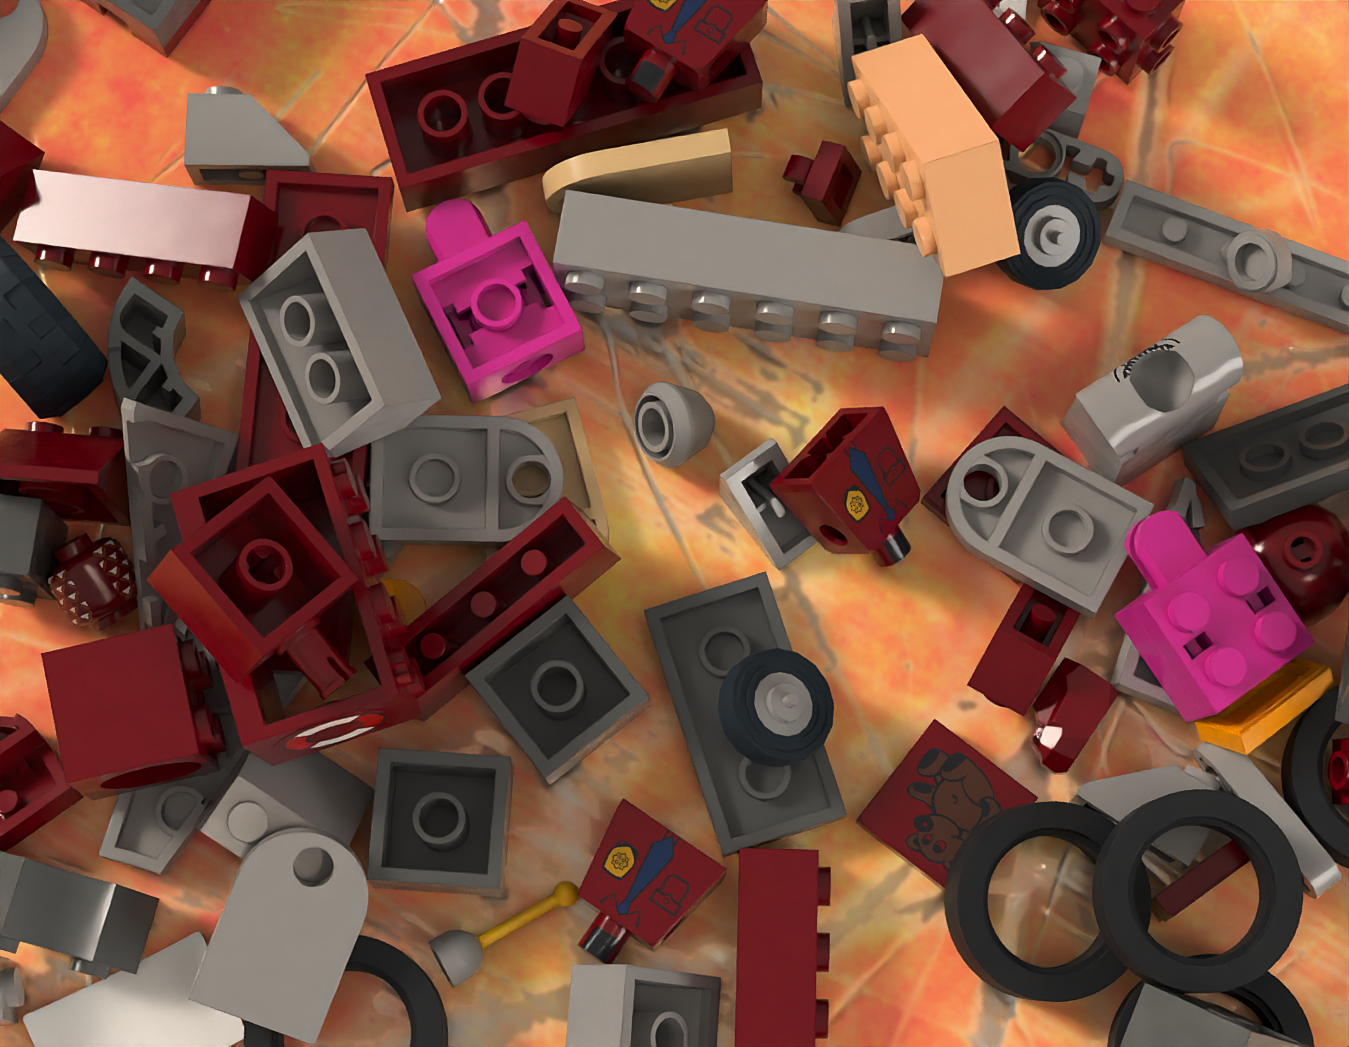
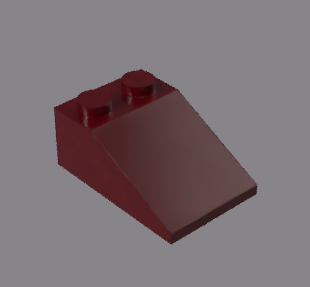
(72, 473)

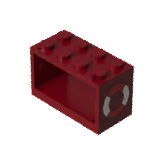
(256, 697)

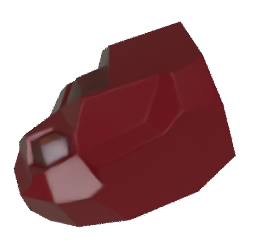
(1069, 714)

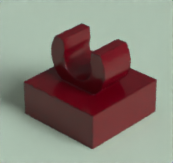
(825, 182)

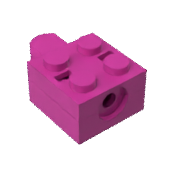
(492, 300)
(1210, 617)

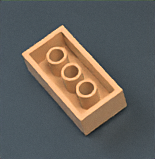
(933, 155)

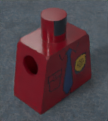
(687, 41)
(853, 486)
(642, 884)

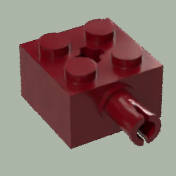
(257, 587)

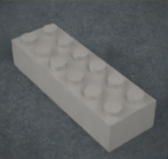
(747, 275)

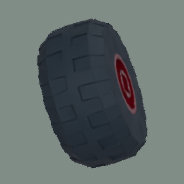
(41, 344)

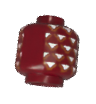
(93, 581)

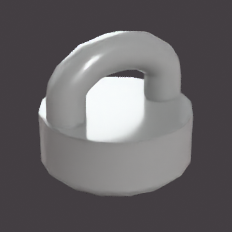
(1259, 261)

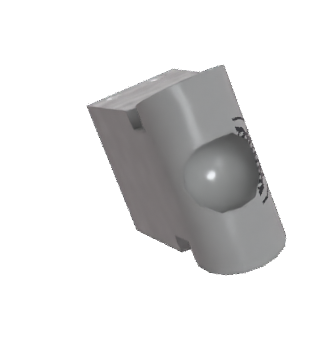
(1155, 400)

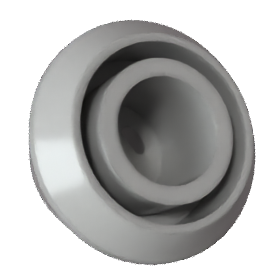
(672, 423)

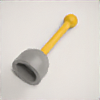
(462, 953)

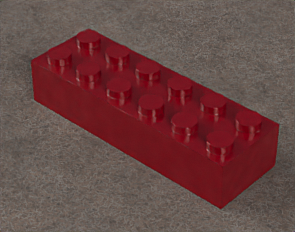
(456, 137)

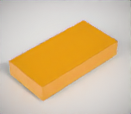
(1267, 706)

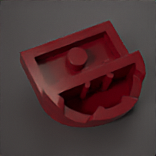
(30, 782)

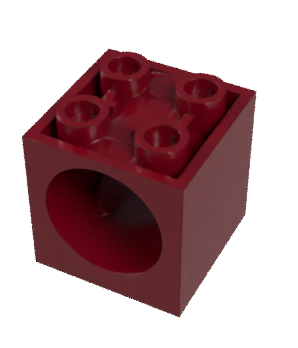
(133, 711)

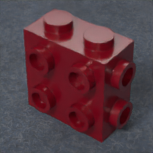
(1121, 32)

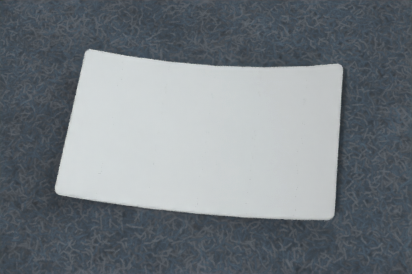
(139, 1008)

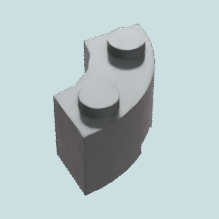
(143, 352)
(73, 915)

